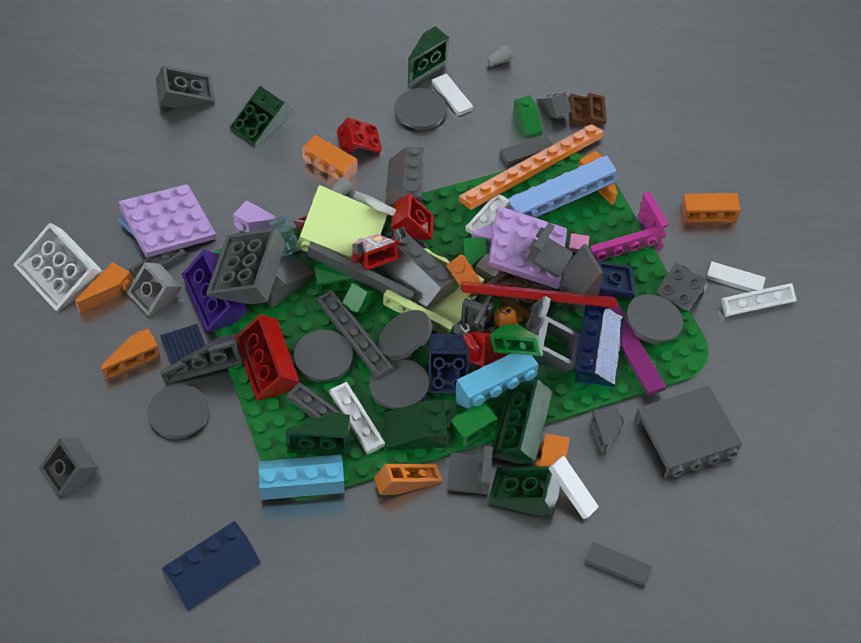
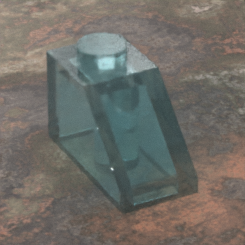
(287, 233)

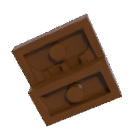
(587, 109)

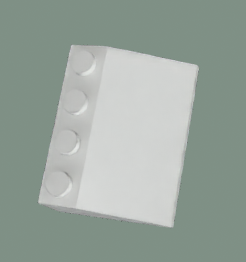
(57, 267)

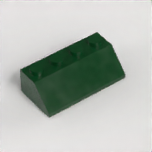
(521, 422)

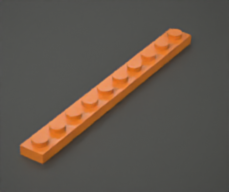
(530, 166)

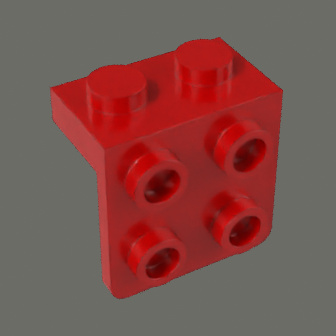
(359, 134)

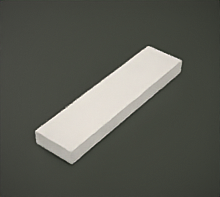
(758, 299)
(359, 420)

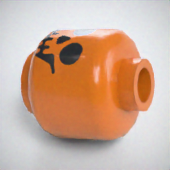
(506, 315)

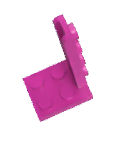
(653, 234)

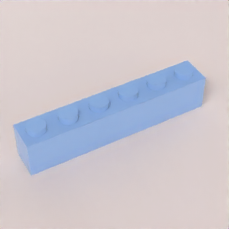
(565, 188)

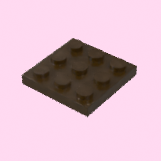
(520, 305)

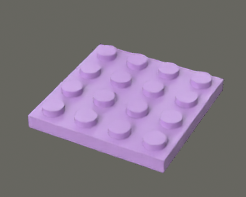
(167, 220)
(511, 242)

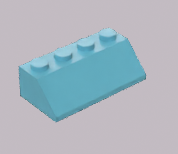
(495, 379)
(301, 477)

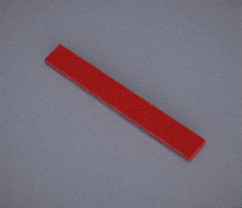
(537, 294)

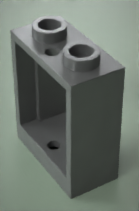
(550, 357)

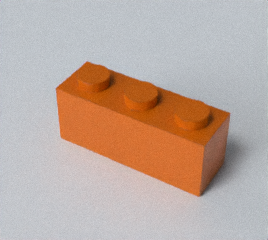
(329, 158)
(710, 207)

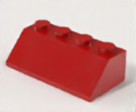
(266, 358)

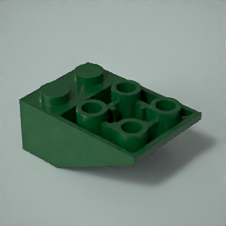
(260, 116)

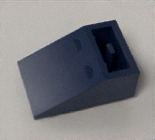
(446, 362)

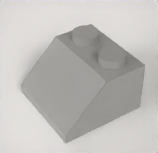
(153, 288)

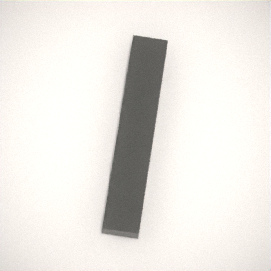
(356, 271)
(355, 334)

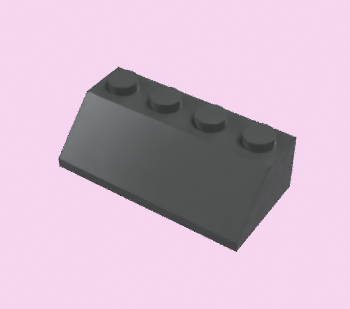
(405, 175)
(419, 273)

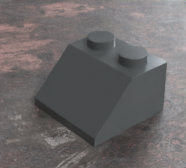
(68, 466)

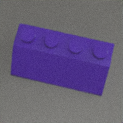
(213, 311)

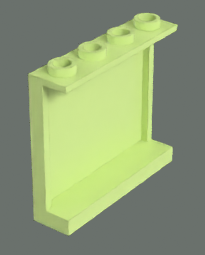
(338, 222)
(447, 310)

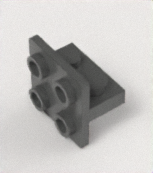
(477, 314)

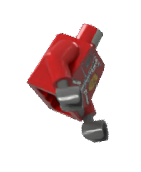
(377, 249)
(479, 345)

